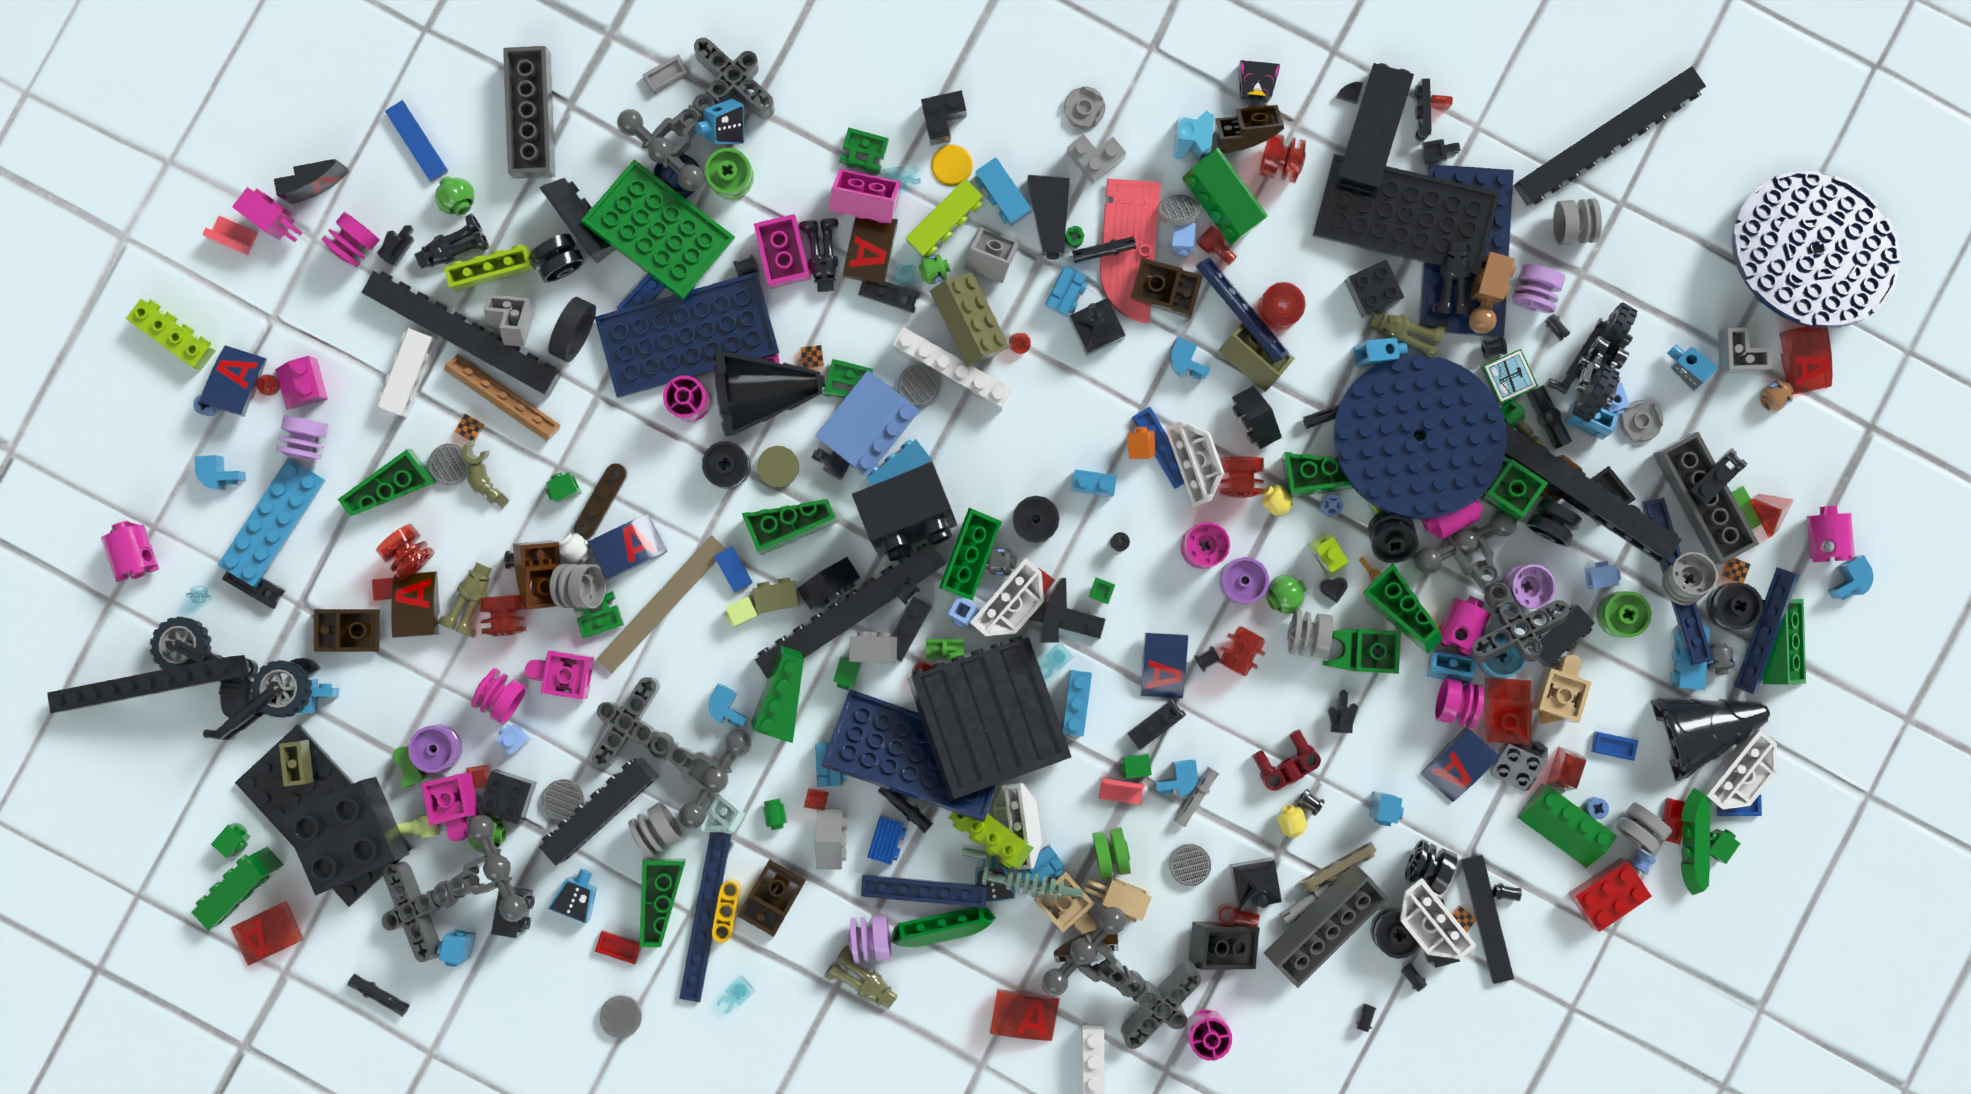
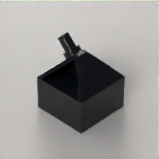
(1097, 326)
(1255, 883)

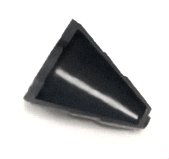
(759, 389)
(1705, 729)

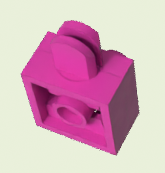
(266, 214)
(562, 674)
(451, 802)

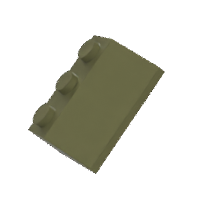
(1252, 359)

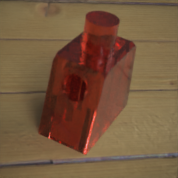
(1566, 770)

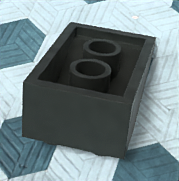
(1223, 946)

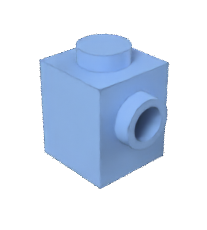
(1184, 239)
(1619, 402)
(1602, 575)
(963, 612)
(512, 738)

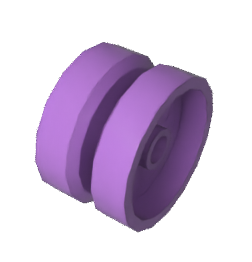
(1231, 582)
(422, 748)

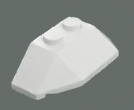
(1196, 460)
(1012, 602)
(1744, 772)
(1019, 813)
(1433, 923)

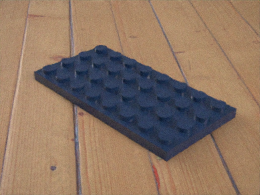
(1498, 242)
(679, 337)
(892, 751)

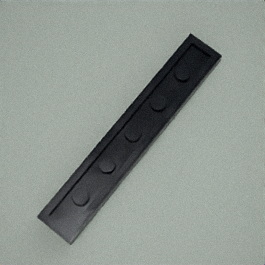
(1487, 919)

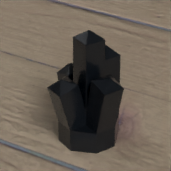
(396, 245)
(1342, 719)

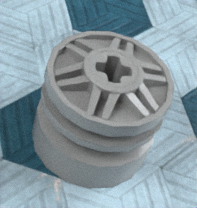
(1577, 221)
(1699, 573)
(578, 586)
(1310, 634)
(659, 828)

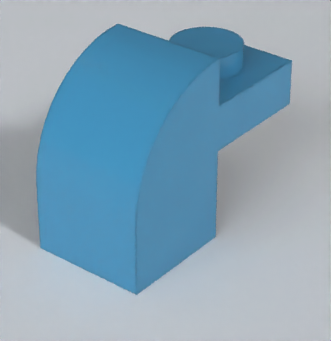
(1181, 360)
(212, 475)
(1858, 578)
(323, 690)
(720, 706)
(1185, 778)

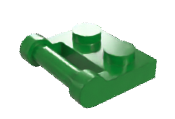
(843, 373)

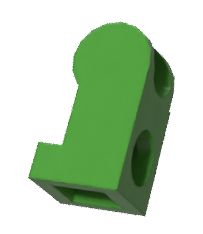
(410, 771)

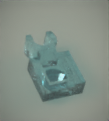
(898, 174)
(1057, 658)
(737, 992)

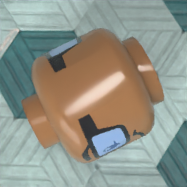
(1776, 396)

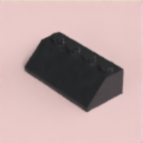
(572, 209)

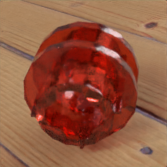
(1242, 651)

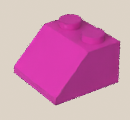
(301, 382)

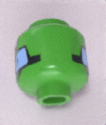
(934, 269)

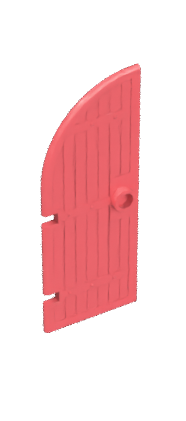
(1136, 215)

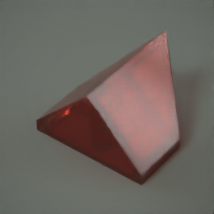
(1771, 511)

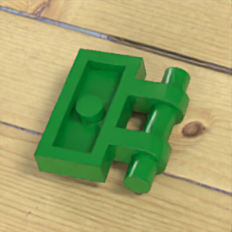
(866, 144)
(602, 620)

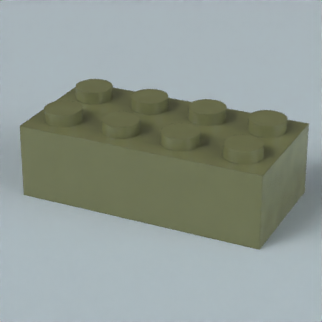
(969, 318)

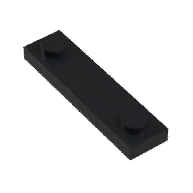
(1076, 622)

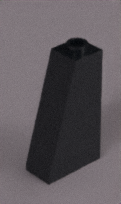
(1049, 208)

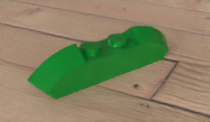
(1696, 842)
(942, 927)

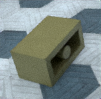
(776, 596)
(296, 763)

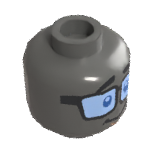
(1001, 562)
(1722, 659)

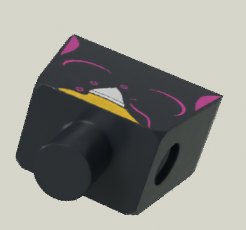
(1257, 81)

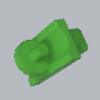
(944, 648)

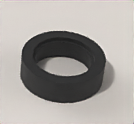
(572, 329)

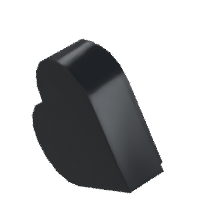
(1333, 588)

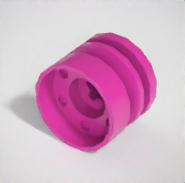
(350, 239)
(1216, 542)
(495, 694)
(1464, 703)

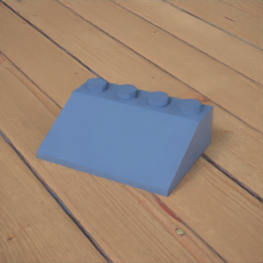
(867, 423)

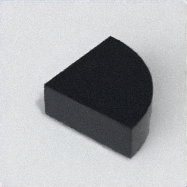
(1350, 92)
(307, 664)

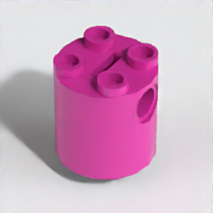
(687, 398)
(1450, 524)
(1829, 528)
(129, 551)
(1467, 618)
(1208, 1035)

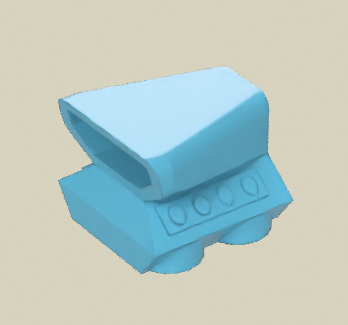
(1194, 136)

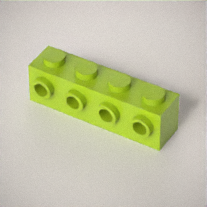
(944, 219)
(489, 268)
(170, 334)
(995, 837)

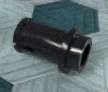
(1557, 326)
(1506, 892)
(1414, 977)
(1366, 1018)

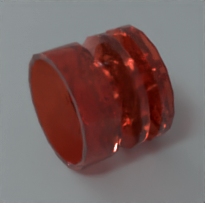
(1283, 158)
(1276, 317)
(1241, 476)
(403, 549)
(502, 615)

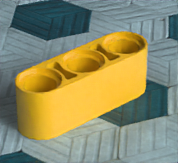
(722, 920)

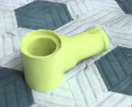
(419, 827)

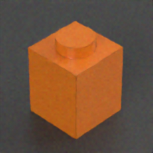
(1141, 443)

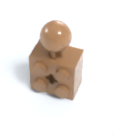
(1489, 289)

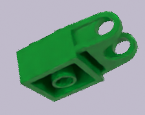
(1511, 476)
(1358, 647)

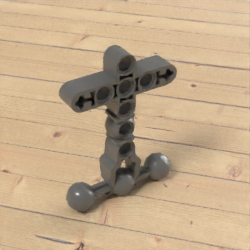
(661, 149)
(1466, 543)
(713, 779)
(401, 877)
(1156, 1004)

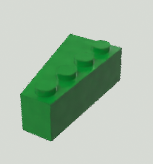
(1312, 474)
(393, 480)
(784, 525)
(1402, 608)
(779, 700)
(236, 887)
(658, 895)

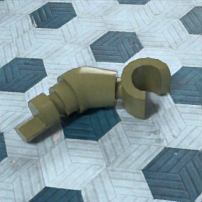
(478, 476)

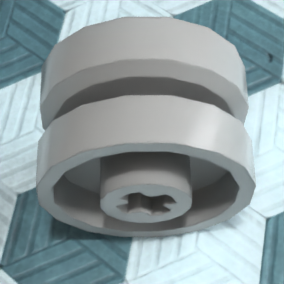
(1643, 827)

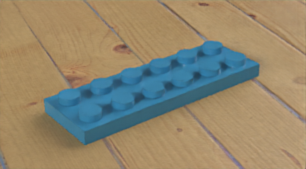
(271, 522)

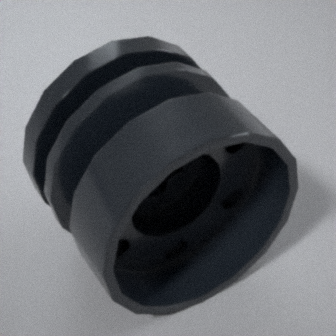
(1432, 867)

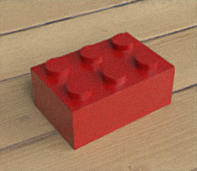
(1610, 894)

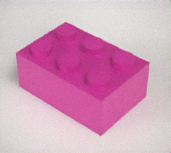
(864, 196)
(782, 251)

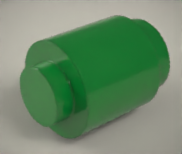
(774, 814)

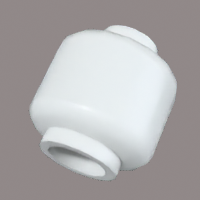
(574, 548)

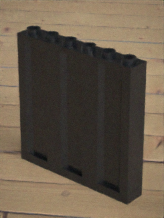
(988, 717)

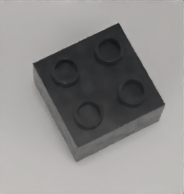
(905, 512)
(345, 835)

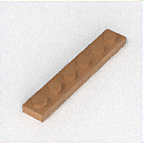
(502, 397)

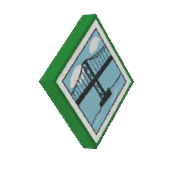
(1509, 376)

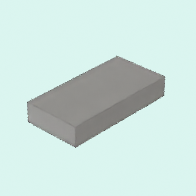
(666, 74)

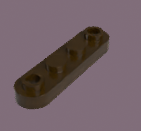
(600, 500)

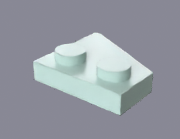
(722, 816)

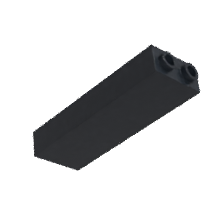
(1375, 128)

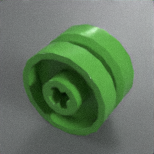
(724, 184)
(1611, 612)
(1113, 852)

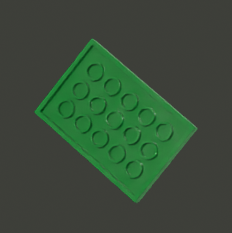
(658, 229)

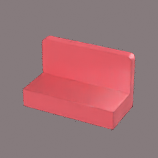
(231, 235)
(1121, 790)

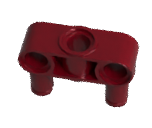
(1291, 768)

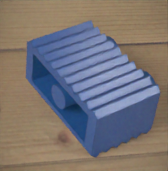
(886, 839)

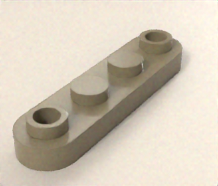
(1330, 871)

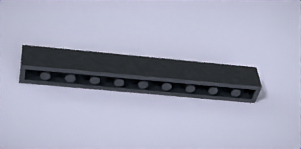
(1610, 135)
(460, 333)
(1592, 497)
(856, 606)
(148, 684)

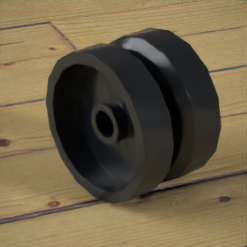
(556, 258)
(717, 456)
(1554, 522)
(1032, 531)
(1392, 537)
(1734, 606)
(1382, 933)

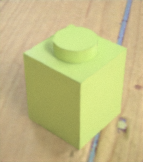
(741, 611)

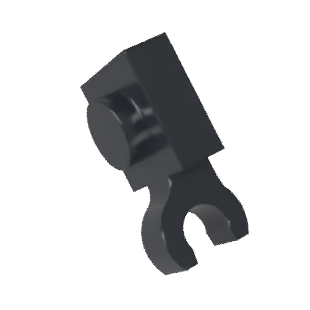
(1436, 151)
(833, 463)

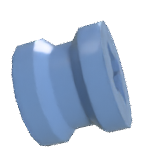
(207, 411)
(1335, 503)
(1591, 807)
(1642, 861)

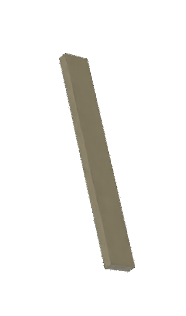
(660, 605)

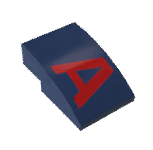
(233, 381)
(627, 546)
(1164, 665)
(1460, 764)

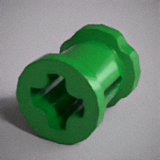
(1078, 242)

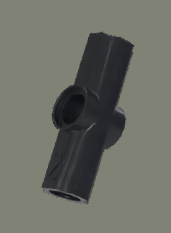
(1555, 430)

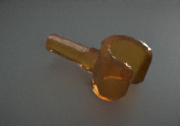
(1372, 572)

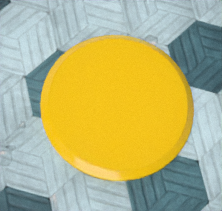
(951, 165)

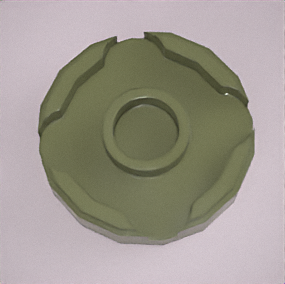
(778, 466)

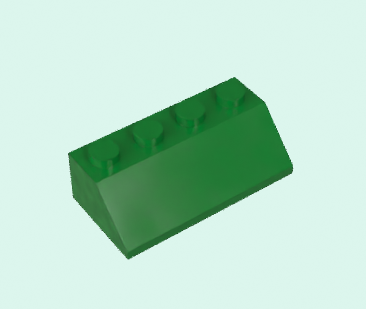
(1224, 196)
(970, 554)
(1788, 658)
(1566, 826)

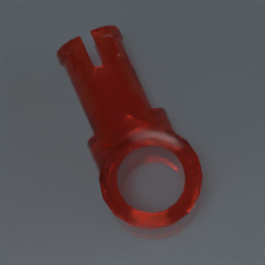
(1213, 242)
(1237, 916)

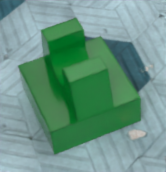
(1512, 412)
(1101, 590)

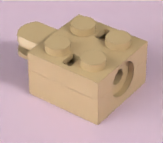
(1562, 691)
(1120, 894)
(1069, 909)

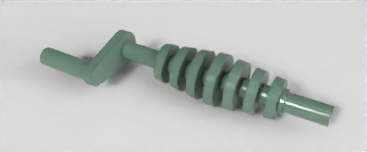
(1018, 882)

